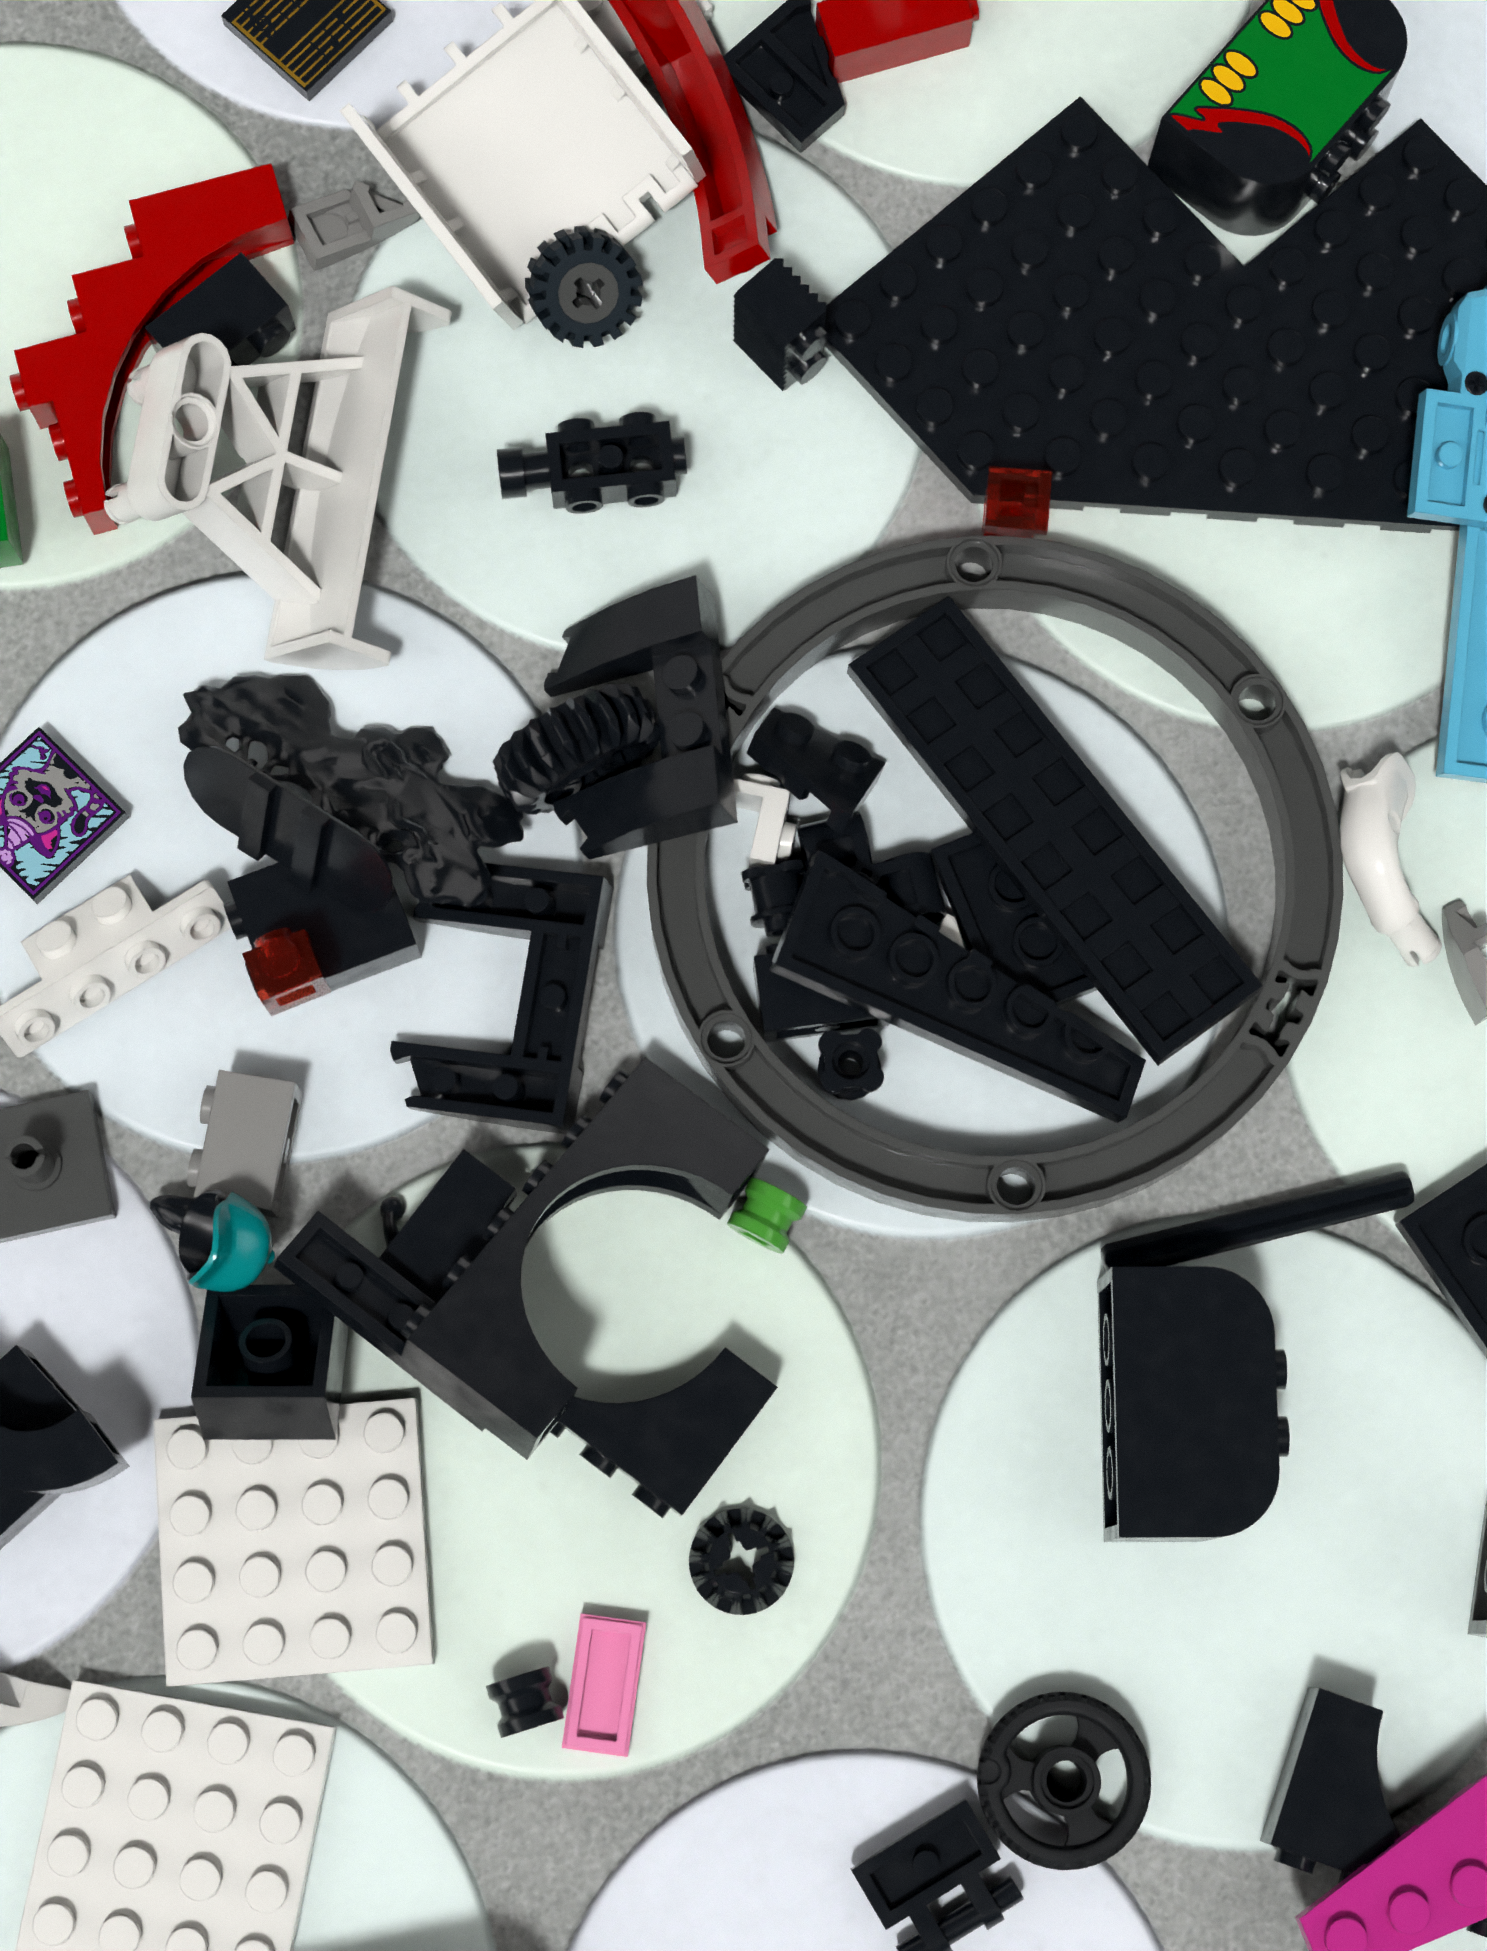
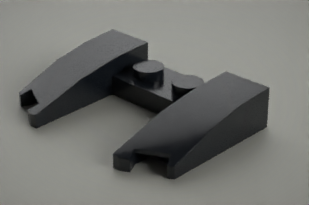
(693, 784)
(541, 1079)

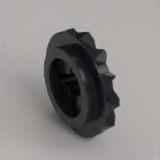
(729, 1591)

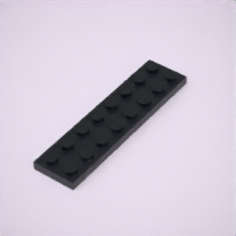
(1054, 830)

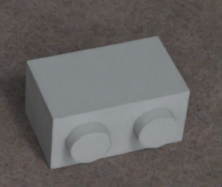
(247, 1138)

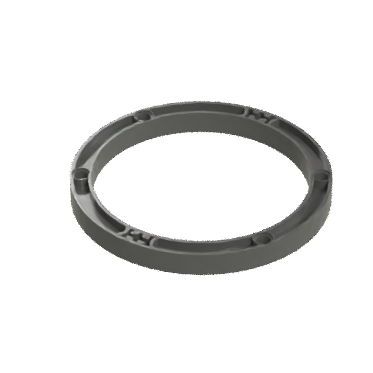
(1216, 670)

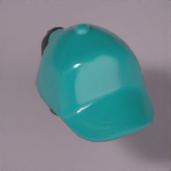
(220, 1239)

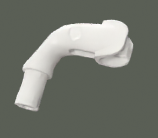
(1369, 847)

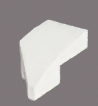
(29, 1701)

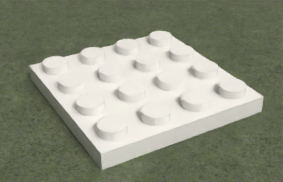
(293, 1549)
(174, 1826)

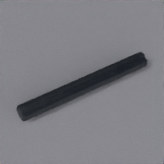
(1261, 1223)

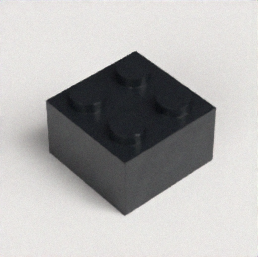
(268, 1366)

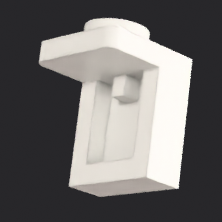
(773, 834)

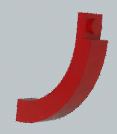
(709, 114)

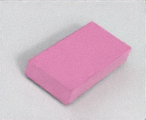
(604, 1685)

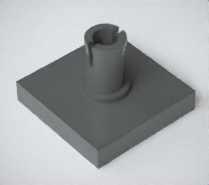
(52, 1167)

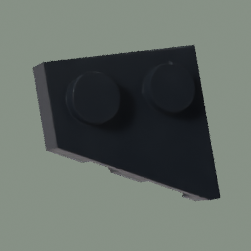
(816, 763)

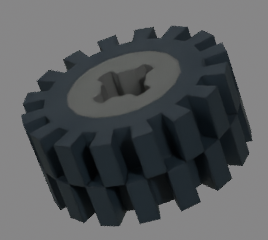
(570, 269)

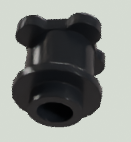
(773, 893)
(858, 1047)

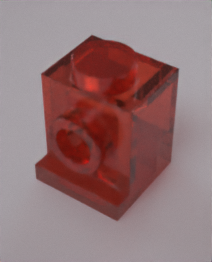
(1016, 502)
(285, 970)

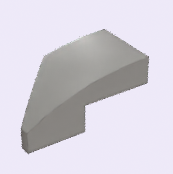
(347, 223)
(1467, 963)

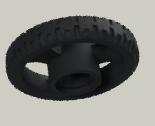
(1088, 1837)

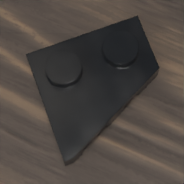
(788, 75)

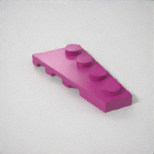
(1414, 1889)

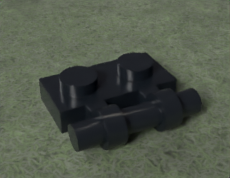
(927, 1865)

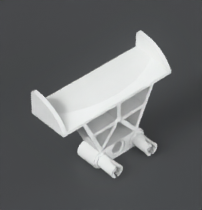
(333, 481)

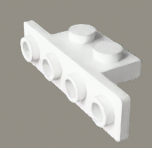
(104, 953)

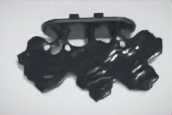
(369, 783)

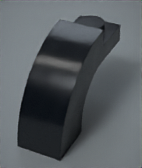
(58, 1458)

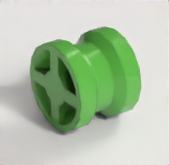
(767, 1215)

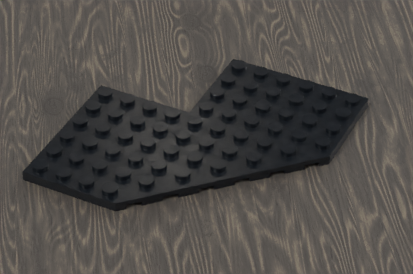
(1112, 339)

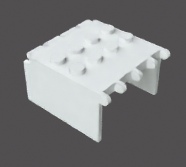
(528, 142)

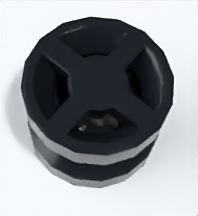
(525, 1701)

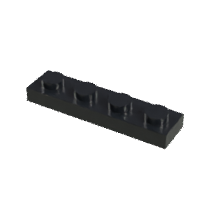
(355, 1288)

